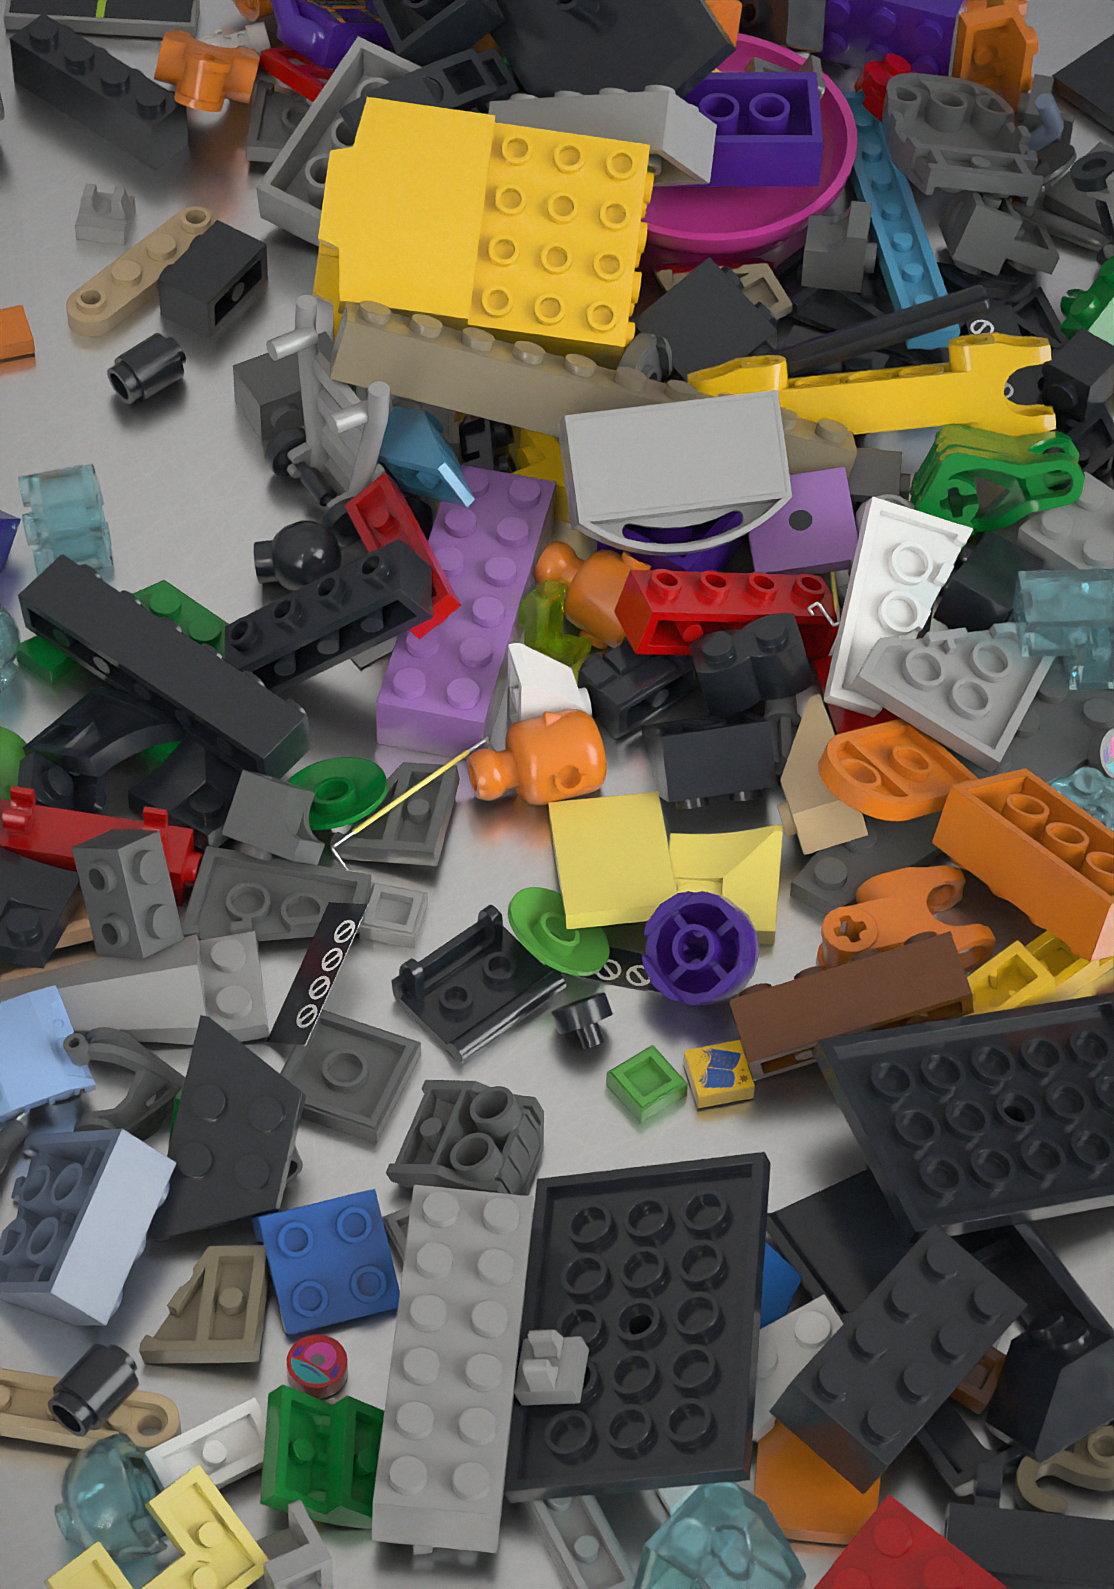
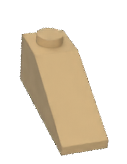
(811, 807)

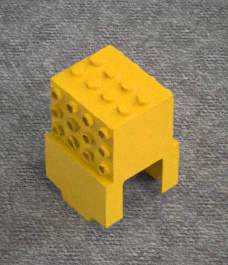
(487, 227)

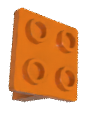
(996, 49)

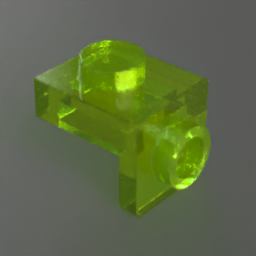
(542, 618)

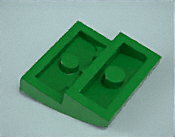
(321, 1456)

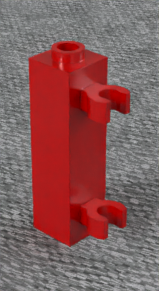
(51, 832)

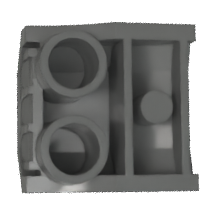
(471, 1139)

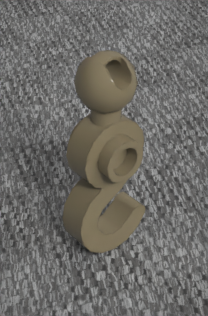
(1087, 1466)

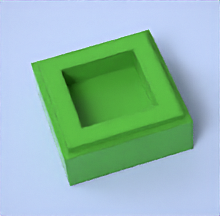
(646, 1083)

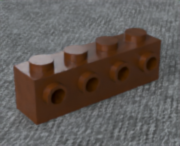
(867, 994)

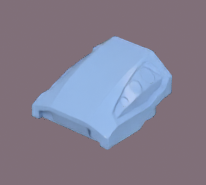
(33, 1055)

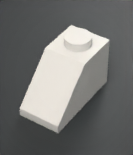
(540, 685)

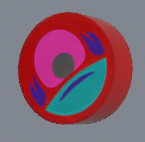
(317, 1366)

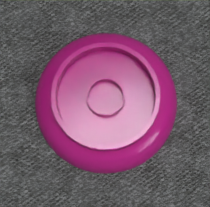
(751, 221)

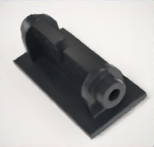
(487, 442)

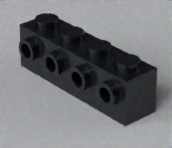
(99, 91)
(333, 618)

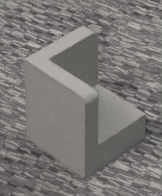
(296, 1555)

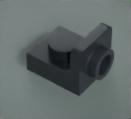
(60, 788)

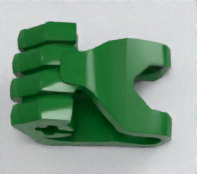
(960, 453)

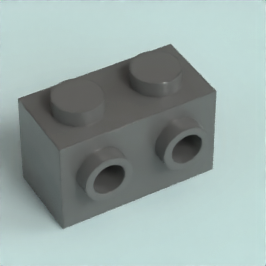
(128, 893)

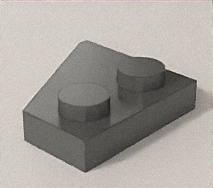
(412, 829)

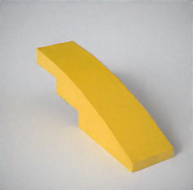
(1032, 975)

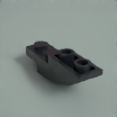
(450, 83)

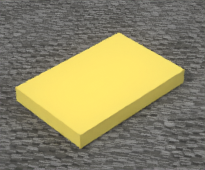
(611, 858)

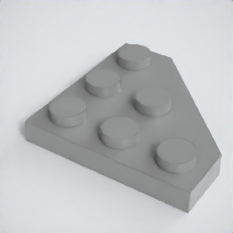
(956, 687)

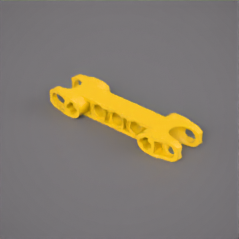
(902, 398)

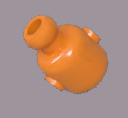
(590, 588)
(544, 760)

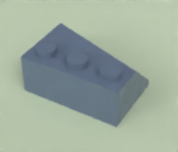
(80, 1222)

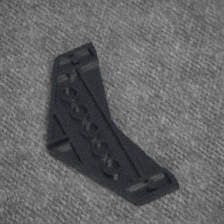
(1033, 312)

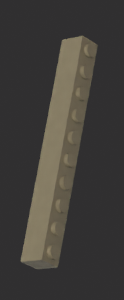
(525, 384)

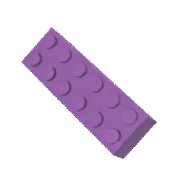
(451, 682)

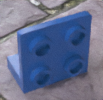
(329, 1261)

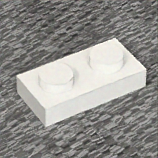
(223, 1447)

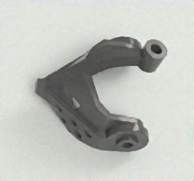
(150, 1078)

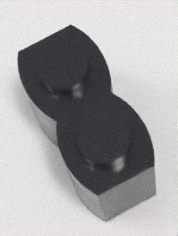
(751, 664)

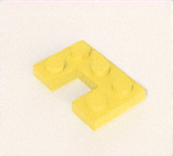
(203, 1529)

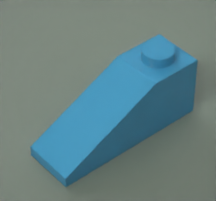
(421, 457)

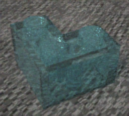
(1071, 618)

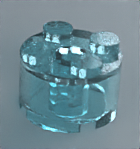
(66, 517)

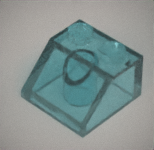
(720, 1542)

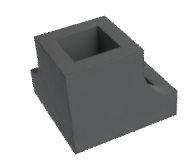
(839, 249)
(272, 819)

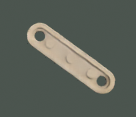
(134, 275)
(27, 1416)

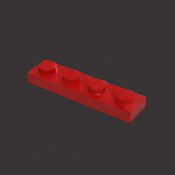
(385, 516)

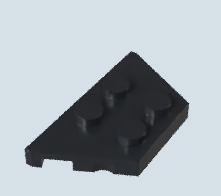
(227, 1138)

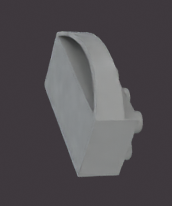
(675, 468)

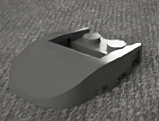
(957, 138)

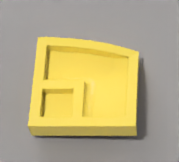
(735, 866)

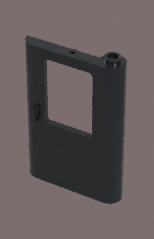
(850, 1241)

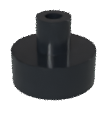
(584, 1017)

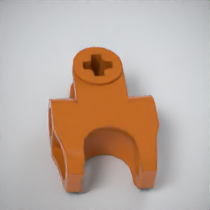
(205, 71)
(898, 907)

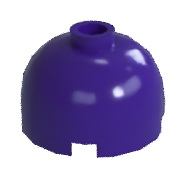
(700, 948)

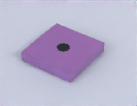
(811, 531)

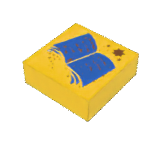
(718, 1074)

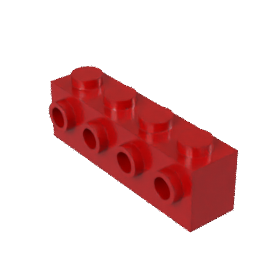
(671, 609)

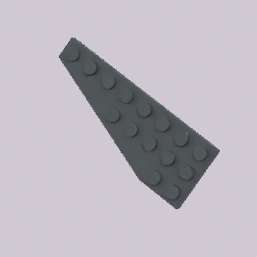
(1047, 743)

